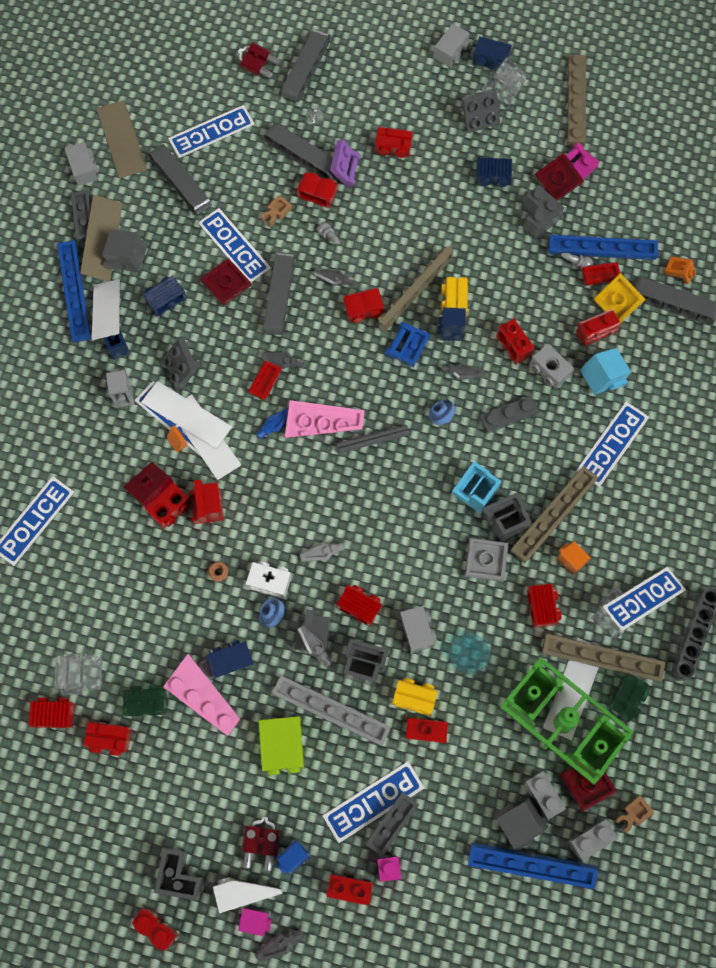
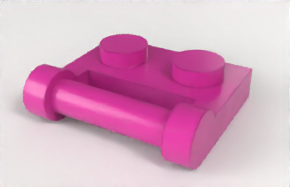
(586, 163)

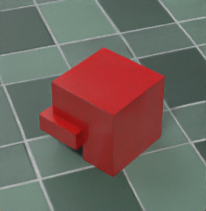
(206, 503)

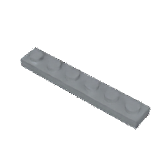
(331, 710)

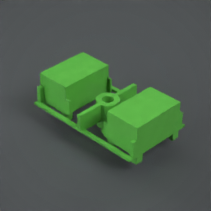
(600, 743)

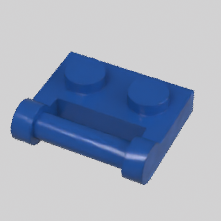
(413, 346)

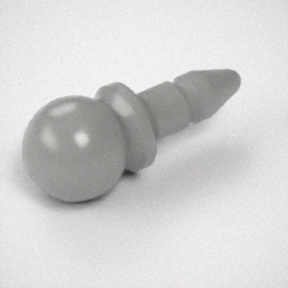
(327, 232)
(579, 260)

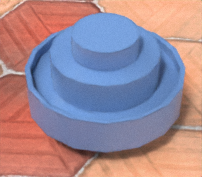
(442, 412)
(271, 612)

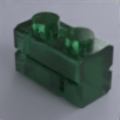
(628, 697)
(145, 701)

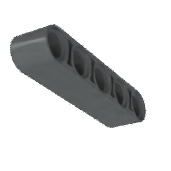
(306, 65)
(299, 150)
(179, 179)
(279, 293)
(676, 301)
(690, 641)

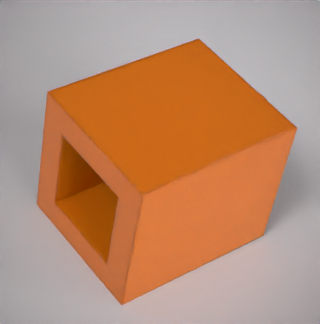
(573, 557)

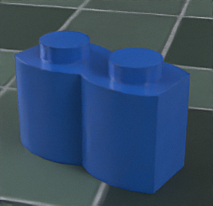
(292, 857)

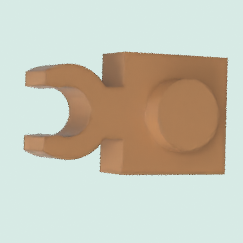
(277, 209)
(636, 811)

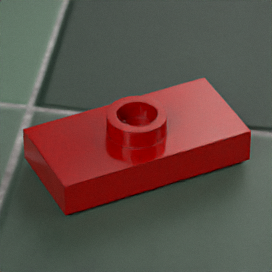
(600, 273)
(265, 380)
(426, 730)

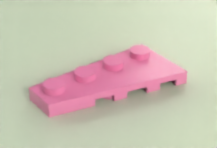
(316, 419)
(198, 692)

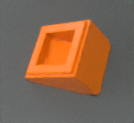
(176, 439)

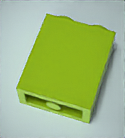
(281, 745)

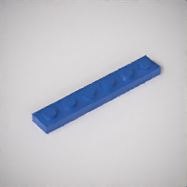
(603, 247)
(74, 291)
(533, 865)

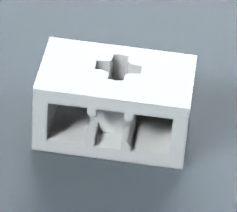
(257, 579)

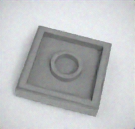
(486, 559)

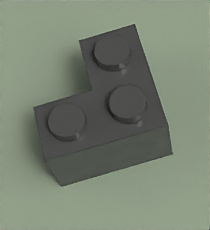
(544, 212)
(171, 877)

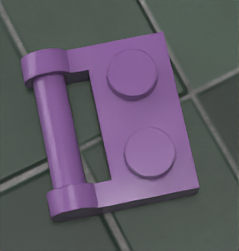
(341, 158)

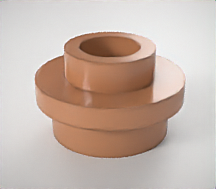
(215, 566)

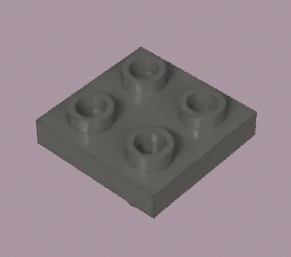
(481, 110)
(181, 363)

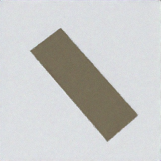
(121, 139)
(103, 216)

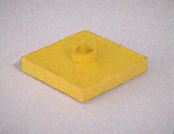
(620, 297)

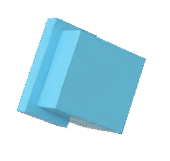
(606, 371)
(477, 487)

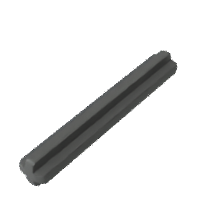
(372, 439)

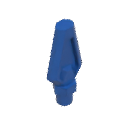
(273, 423)

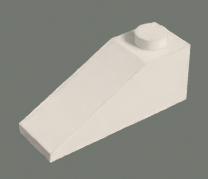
(240, 893)

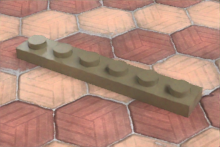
(576, 100)
(419, 284)
(554, 514)
(603, 657)

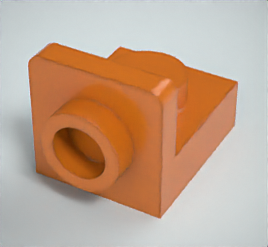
(681, 268)

